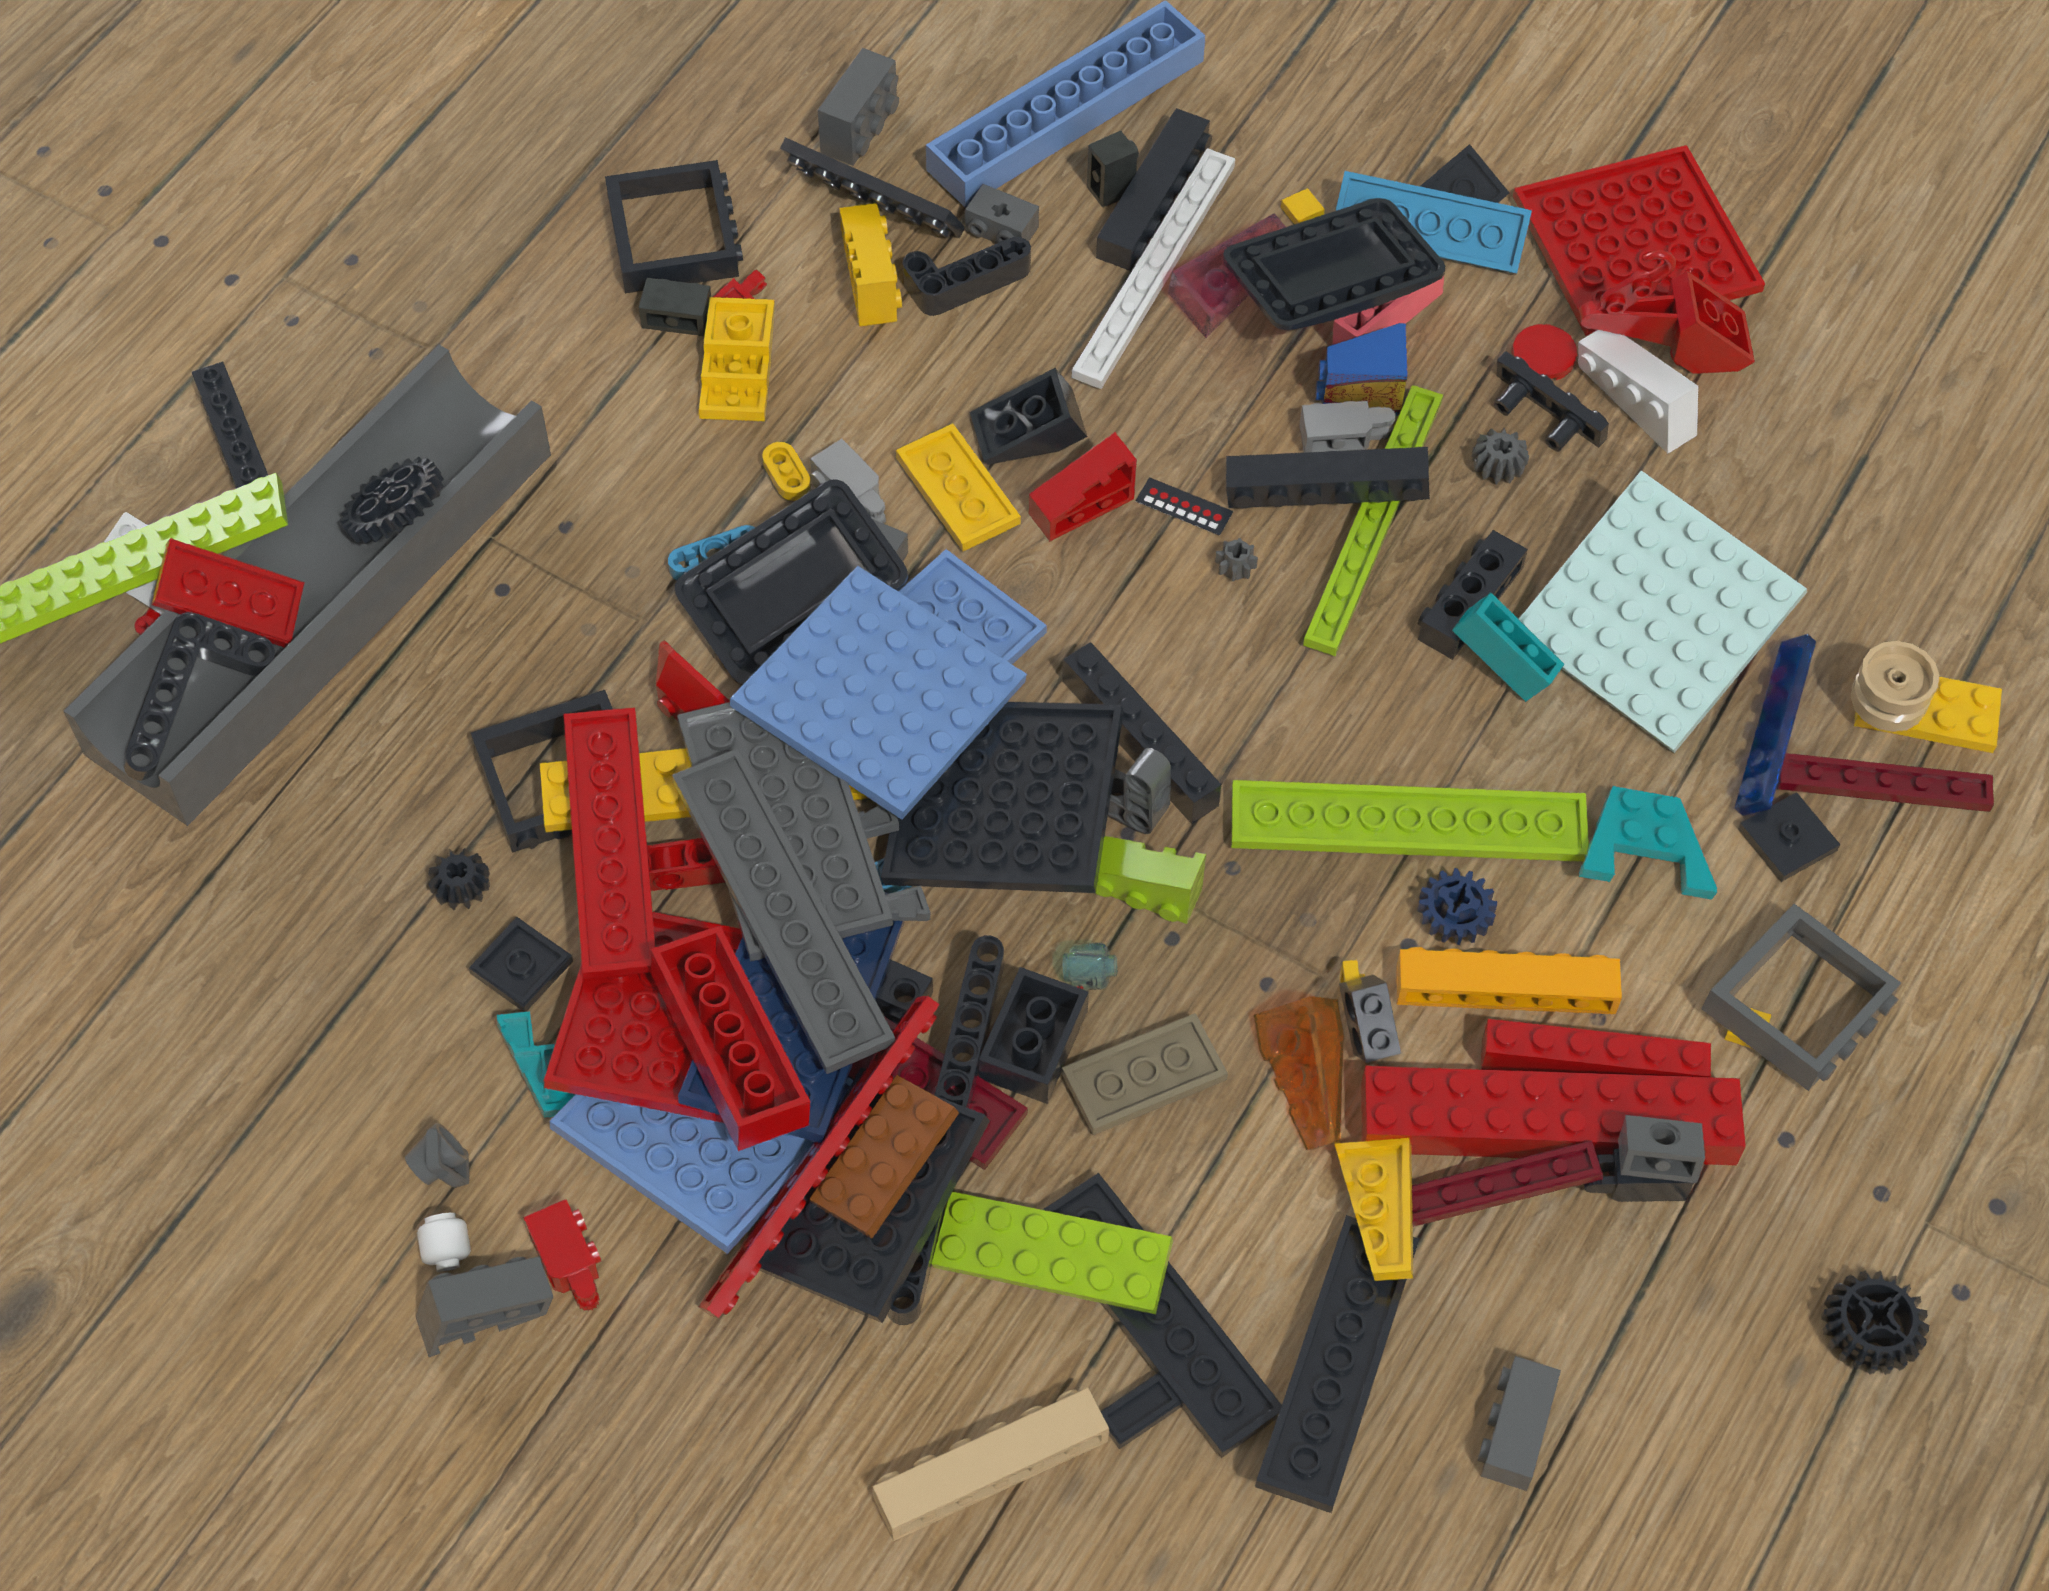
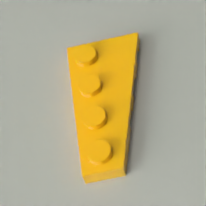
(1381, 1196)

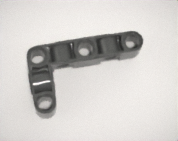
(1144, 792)

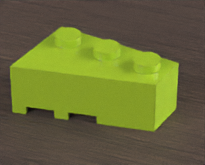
(1151, 878)

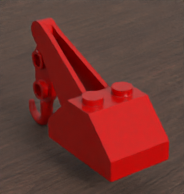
(1693, 319)

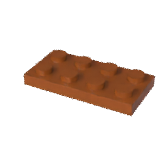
(884, 1156)

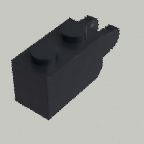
(1634, 1188)

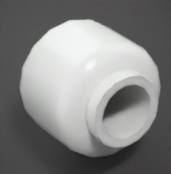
(443, 1241)

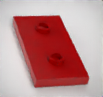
(228, 591)

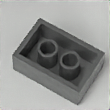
(858, 107)

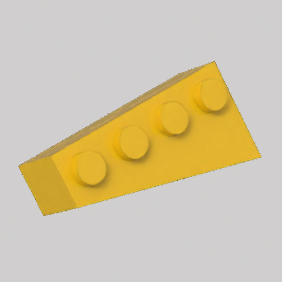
(870, 264)

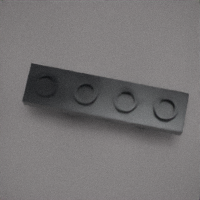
(1542, 391)

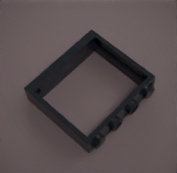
(667, 180)
(519, 734)

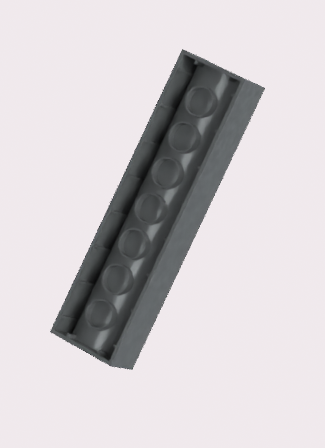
(346, 589)

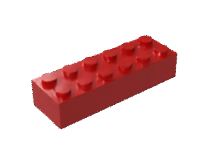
(730, 1038)

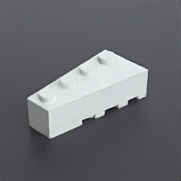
(1642, 386)

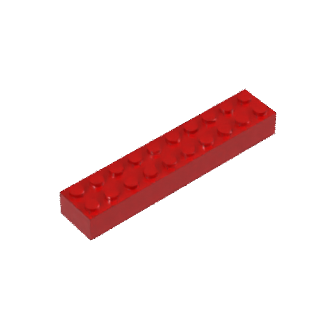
(1541, 1111)

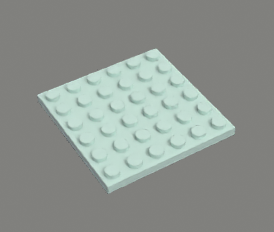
(1660, 610)

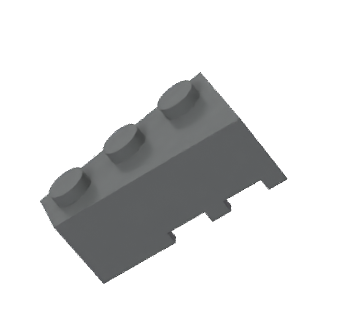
(482, 1299)

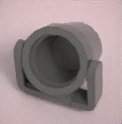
(437, 1156)

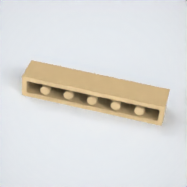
(990, 1462)

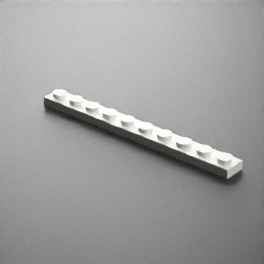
(1153, 269)

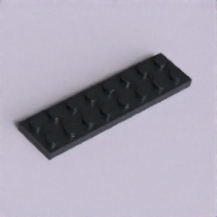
(1184, 1340)
(1331, 1377)

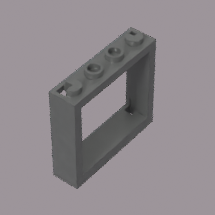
(1770, 1041)

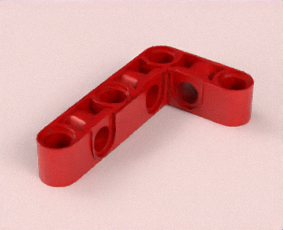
(677, 866)

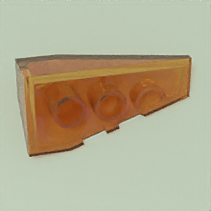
(1306, 1054)

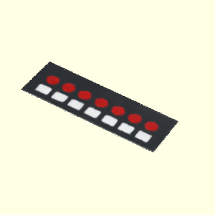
(1184, 506)

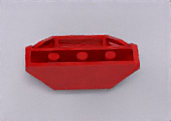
(682, 686)

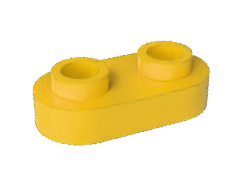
(788, 473)

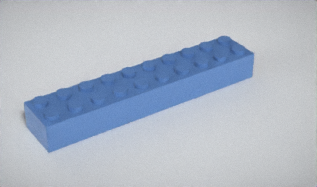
(1065, 102)

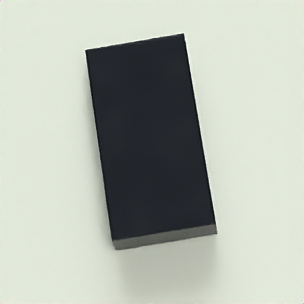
(1140, 1410)

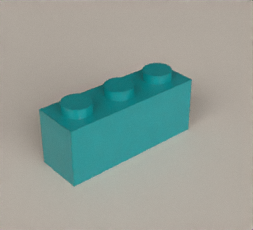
(1508, 647)

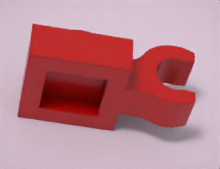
(750, 286)

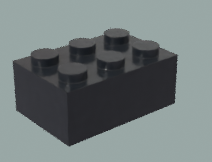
(1033, 1035)

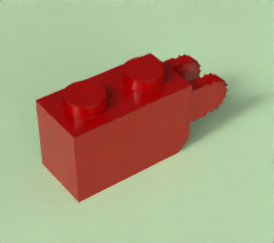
(564, 1252)

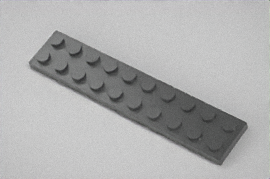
(783, 911)

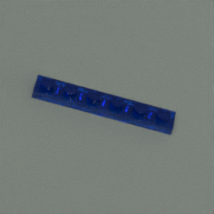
(1775, 725)

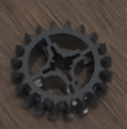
(1895, 1347)

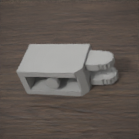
(1343, 426)
(844, 464)

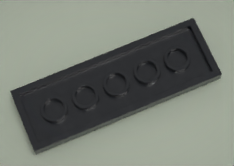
(866, 186)

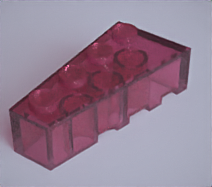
(1207, 287)

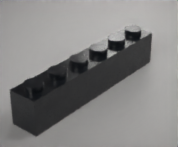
(1153, 189)
(1327, 477)
(1096, 681)

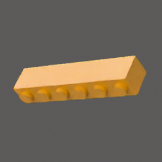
(1508, 981)

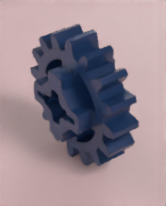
(1472, 916)

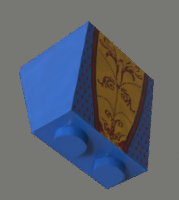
(1366, 370)

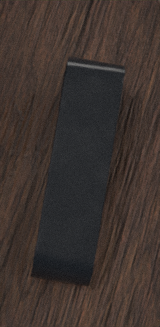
(965, 279)

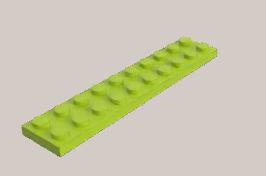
(138, 556)
(1409, 820)

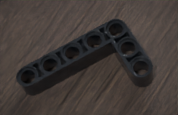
(177, 680)

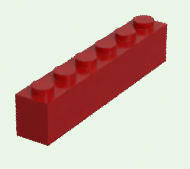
(1575, 1050)

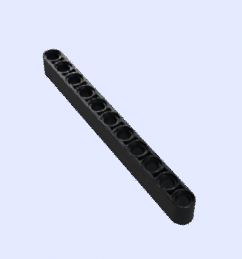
(960, 1075)

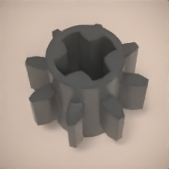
(1236, 559)

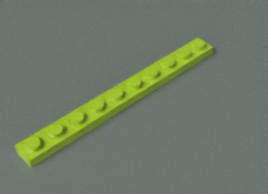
(1367, 533)

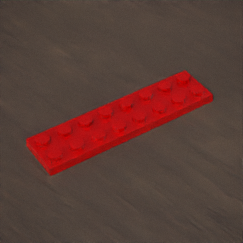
(609, 843)

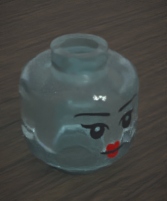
(1089, 966)

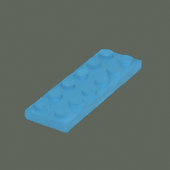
(1452, 224)

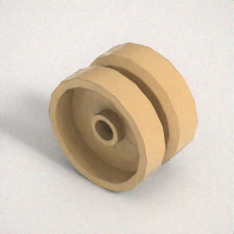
(1894, 686)

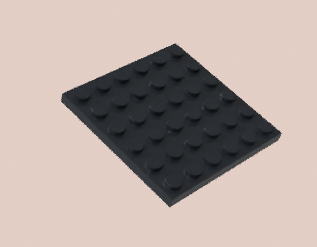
(1016, 805)

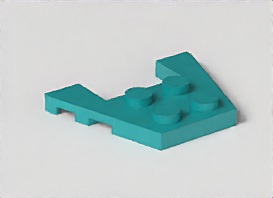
(1650, 828)
(531, 1061)

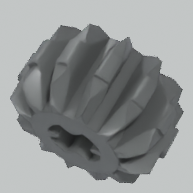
(1500, 455)

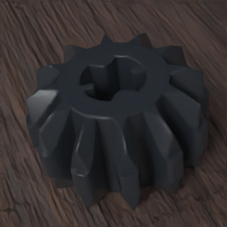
(459, 879)

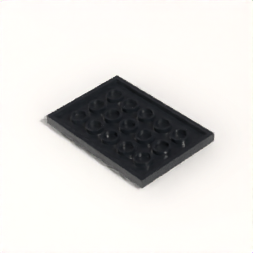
(866, 1272)

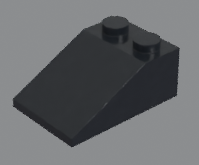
(1029, 420)

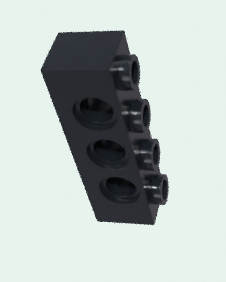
(1495, 553)

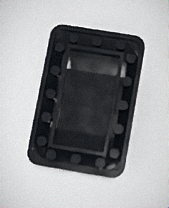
(1334, 264)
(780, 572)

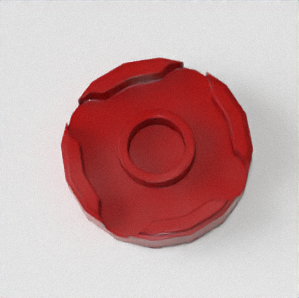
(1546, 350)

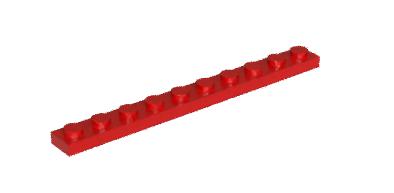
(812, 1168)

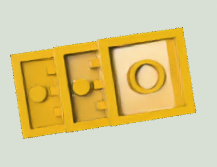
(737, 359)

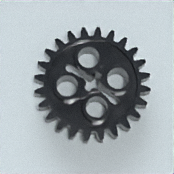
(392, 500)

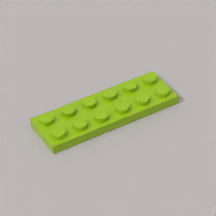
(1053, 1252)

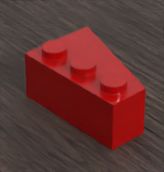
(1085, 489)

